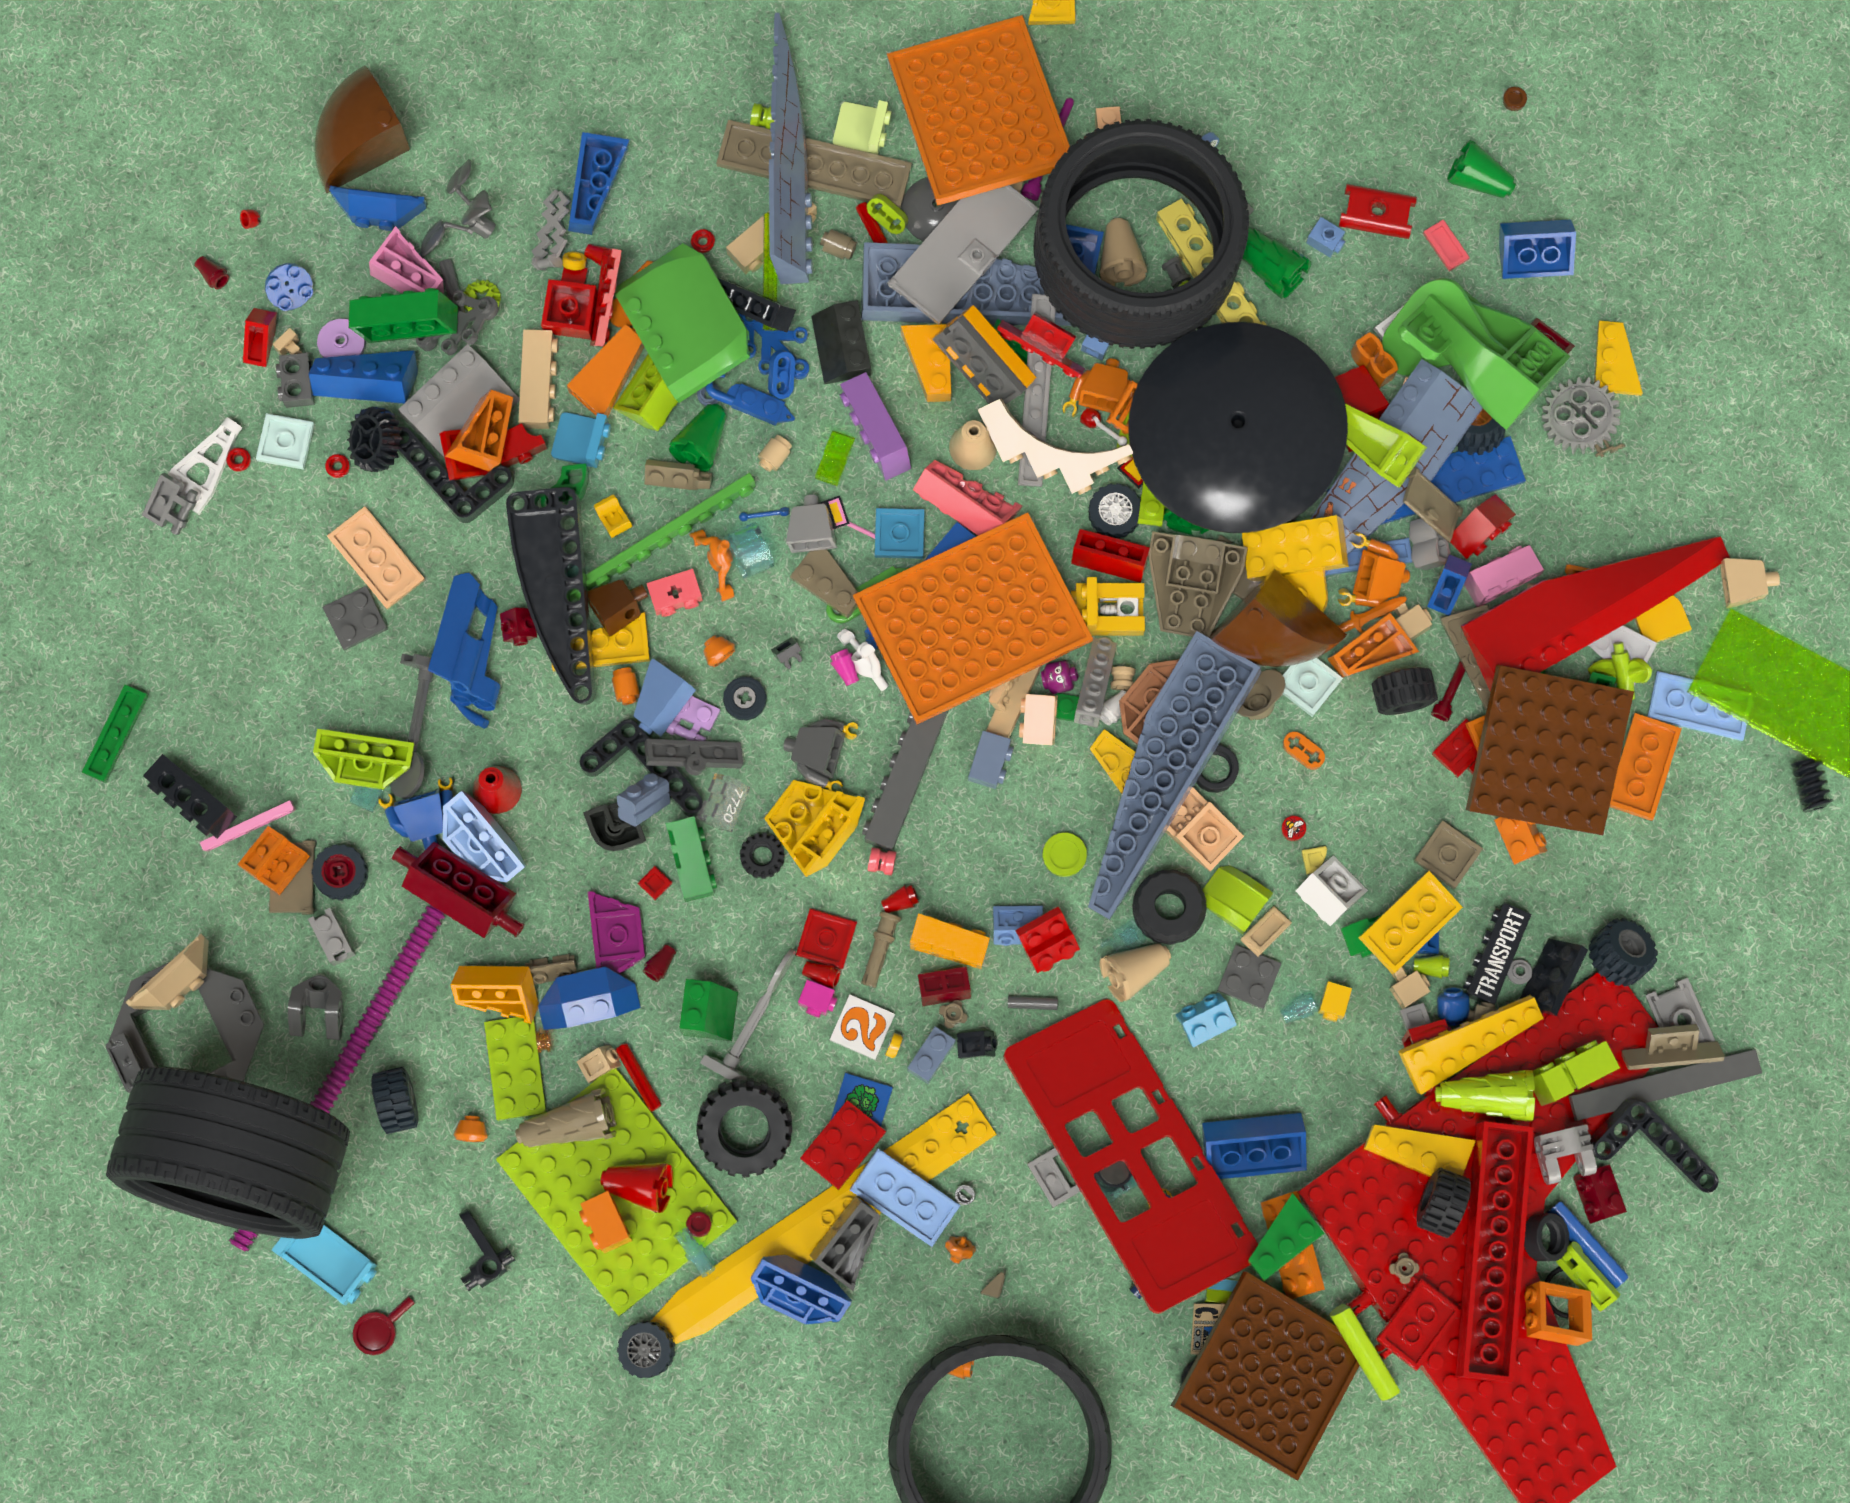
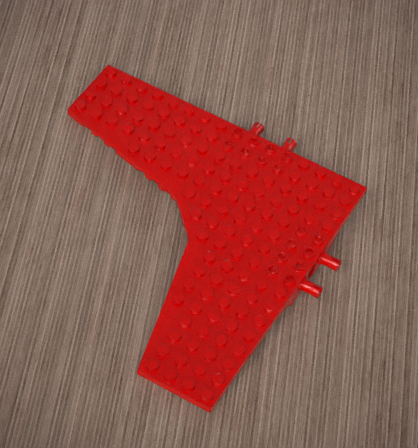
(1542, 1424)

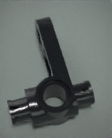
(477, 1275)

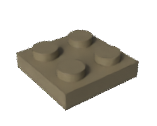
(1448, 855)

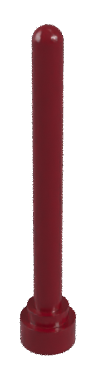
(1443, 708)

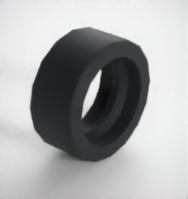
(1233, 772)
(1558, 1237)

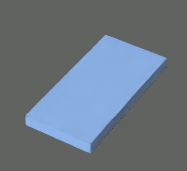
(1675, 706)
(904, 1197)

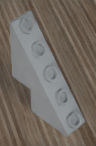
(1095, 682)

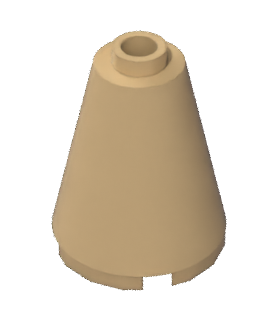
(1121, 255)
(972, 446)
(1134, 969)

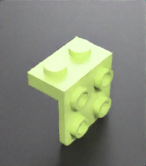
(862, 126)

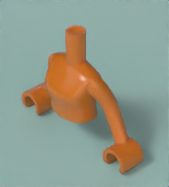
(720, 559)

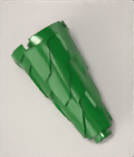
(1275, 263)

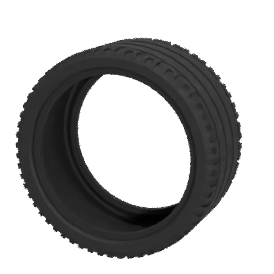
(1161, 155)
(228, 1152)

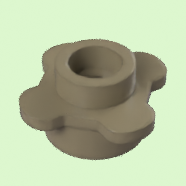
(946, 1011)
(1411, 1268)

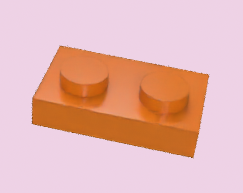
(1521, 839)

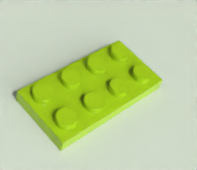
(514, 1068)

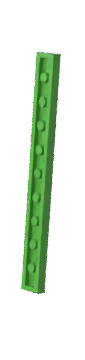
(662, 537)

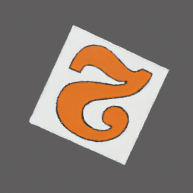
(862, 1027)

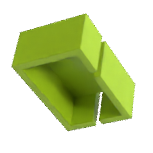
(1573, 1071)

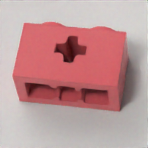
(662, 597)

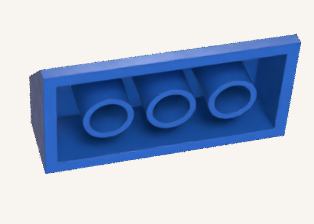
(1256, 1145)

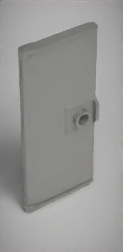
(961, 250)

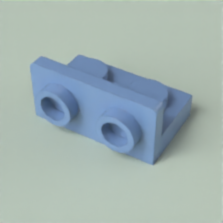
(1010, 918)

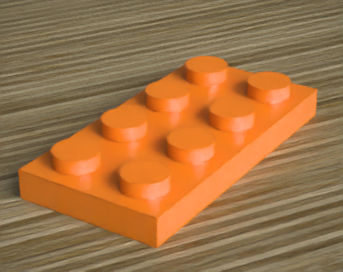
(1644, 766)
(1302, 1273)

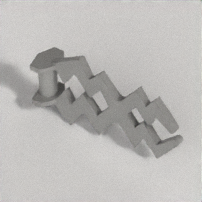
(553, 221)

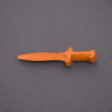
(1359, 620)

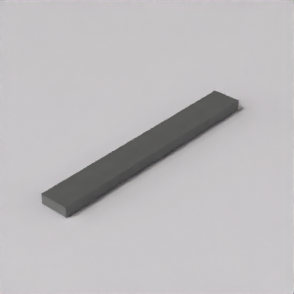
(1665, 1084)

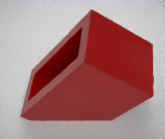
(259, 336)

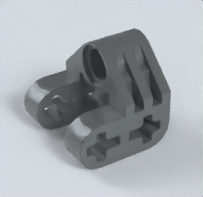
(320, 994)

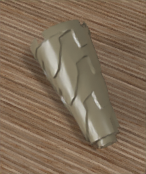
(579, 1120)

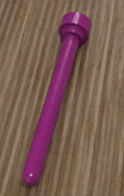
(1032, 189)

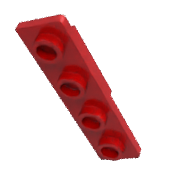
(1046, 340)

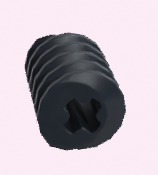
(1811, 784)

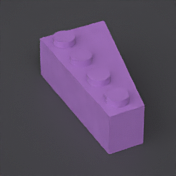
(875, 426)

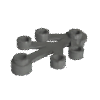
(482, 310)

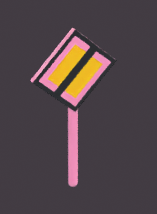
(839, 516)

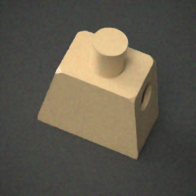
(1745, 581)

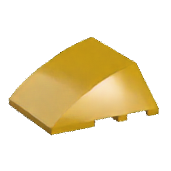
(814, 823)

